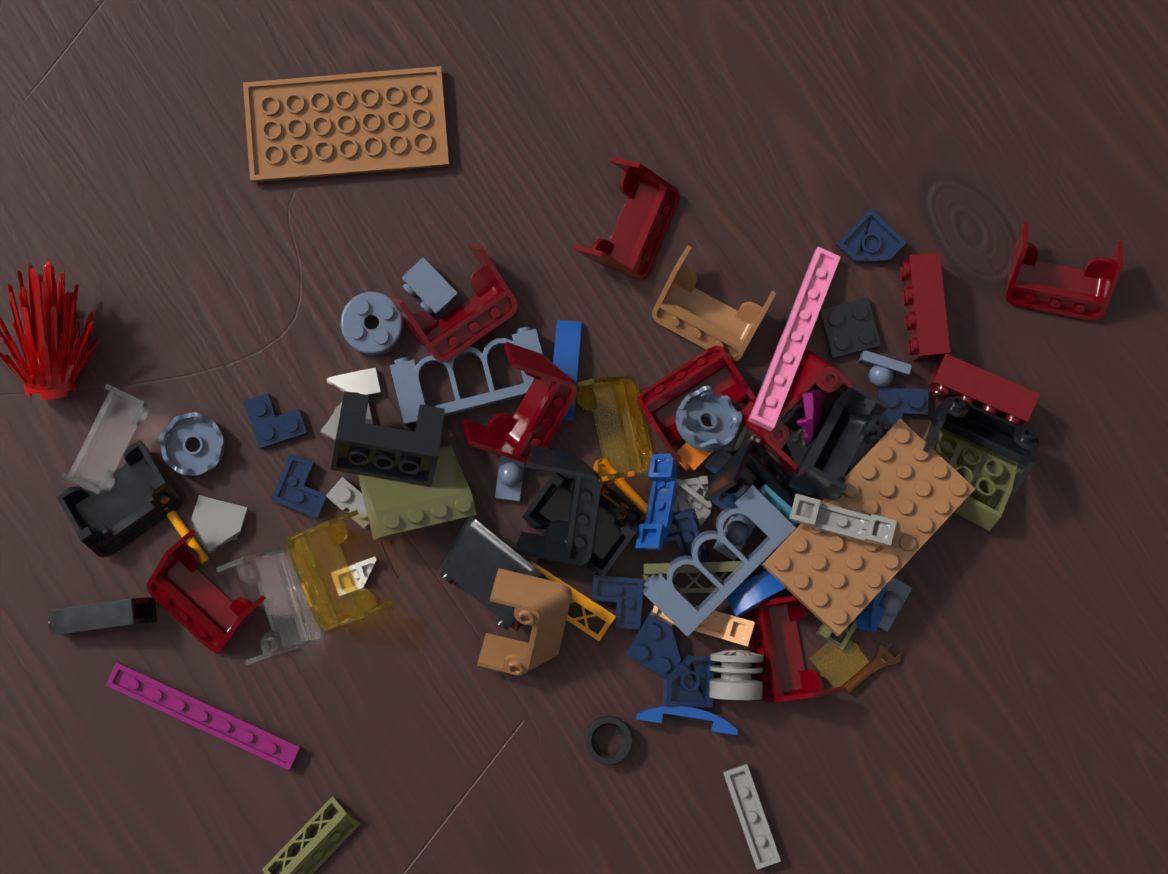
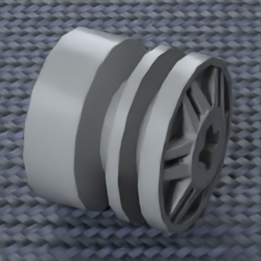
(736, 675)

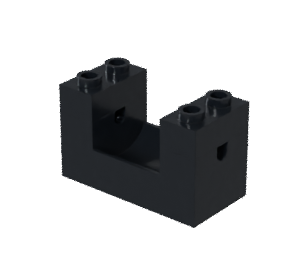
(386, 450)

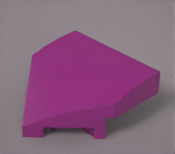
(814, 410)

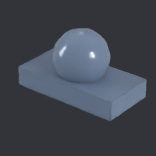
(883, 368)
(509, 479)
(737, 531)
(892, 602)

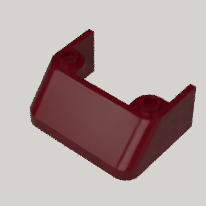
(640, 225)
(1060, 287)
(468, 321)
(810, 371)
(663, 398)
(537, 414)
(196, 600)
(778, 640)

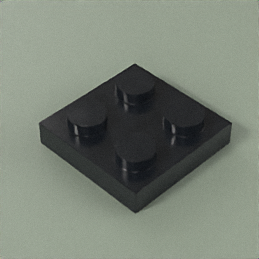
(850, 328)

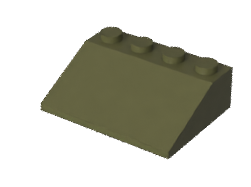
(985, 470)
(408, 507)

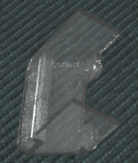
(107, 441)
(284, 602)

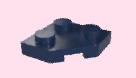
(871, 240)
(656, 646)
(689, 683)

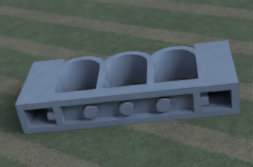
(410, 392)
(675, 604)

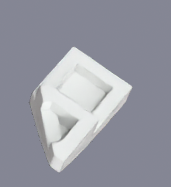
(360, 381)
(360, 573)

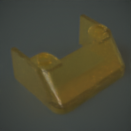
(619, 426)
(323, 568)

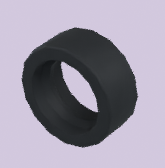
(608, 759)

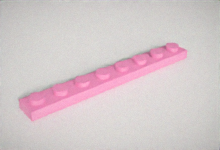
(794, 339)

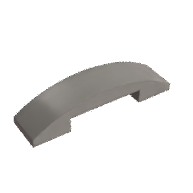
(842, 522)

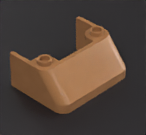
(704, 318)
(536, 603)

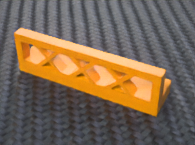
(586, 603)

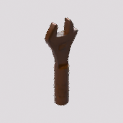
(882, 659)

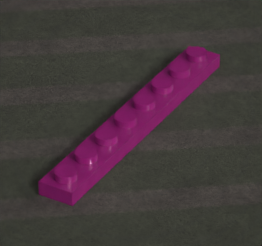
(203, 716)

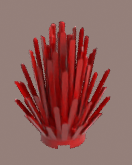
(50, 342)

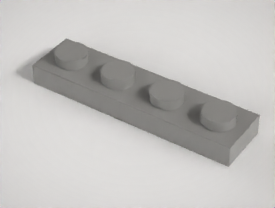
(751, 816)

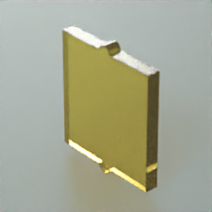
(838, 665)

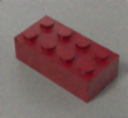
(925, 306)
(982, 389)

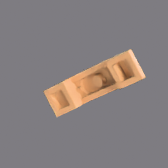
(722, 626)

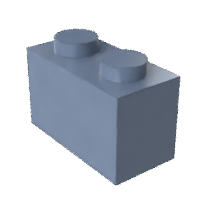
(429, 287)

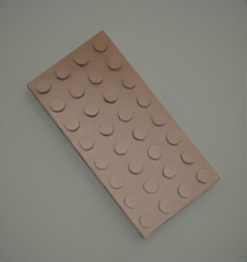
(346, 124)
(894, 481)

